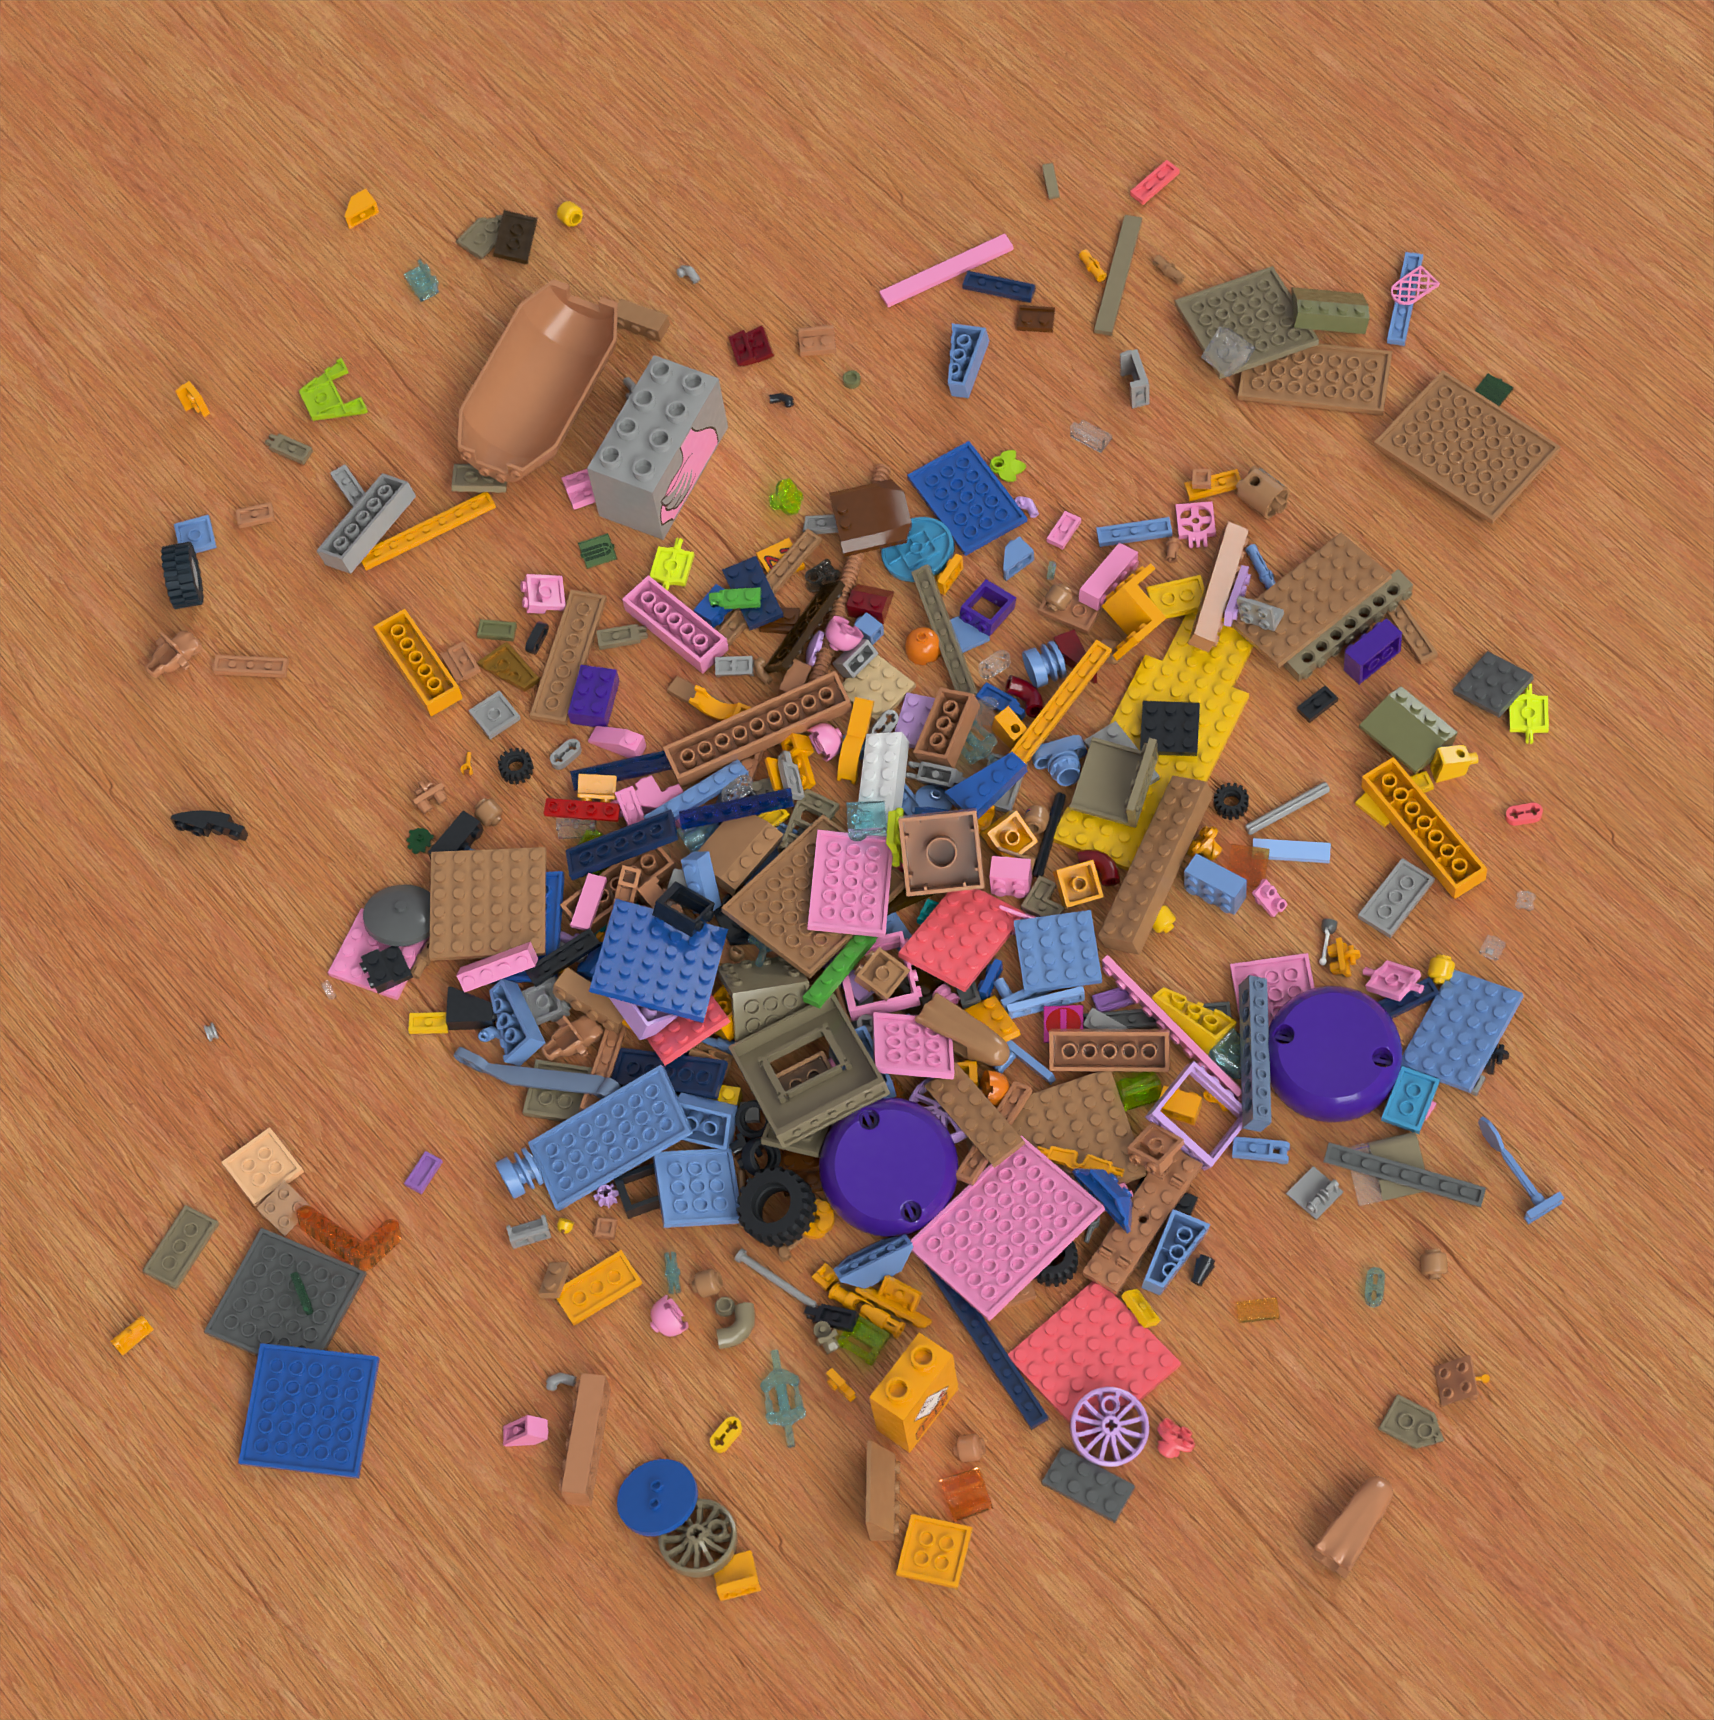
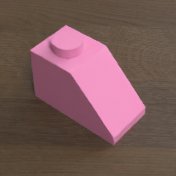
(525, 1431)

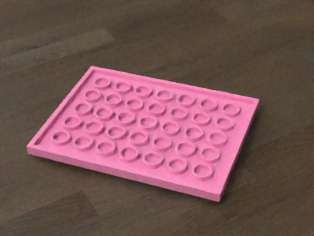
(1005, 1229)

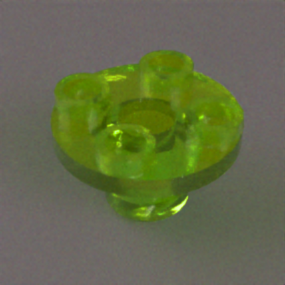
(786, 497)

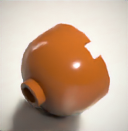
(922, 646)
(994, 1086)

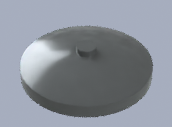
(398, 915)

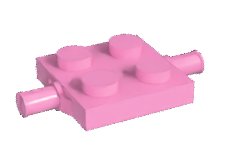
(1393, 980)

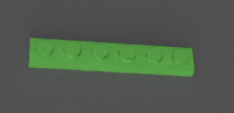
(838, 970)

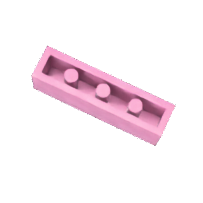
(1108, 576)
(497, 967)

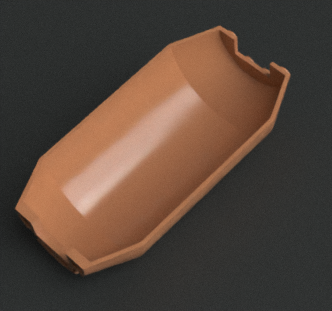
(536, 382)

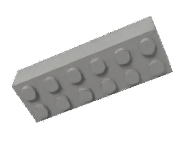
(366, 523)

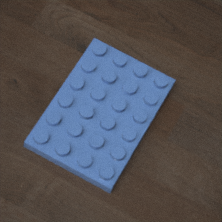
(1461, 1030)

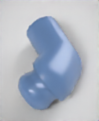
(489, 1033)

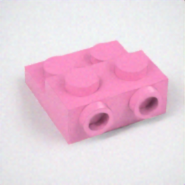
(542, 593)

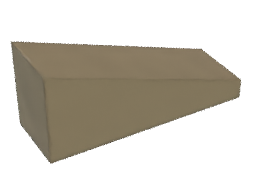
(1050, 181)

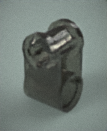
(823, 574)

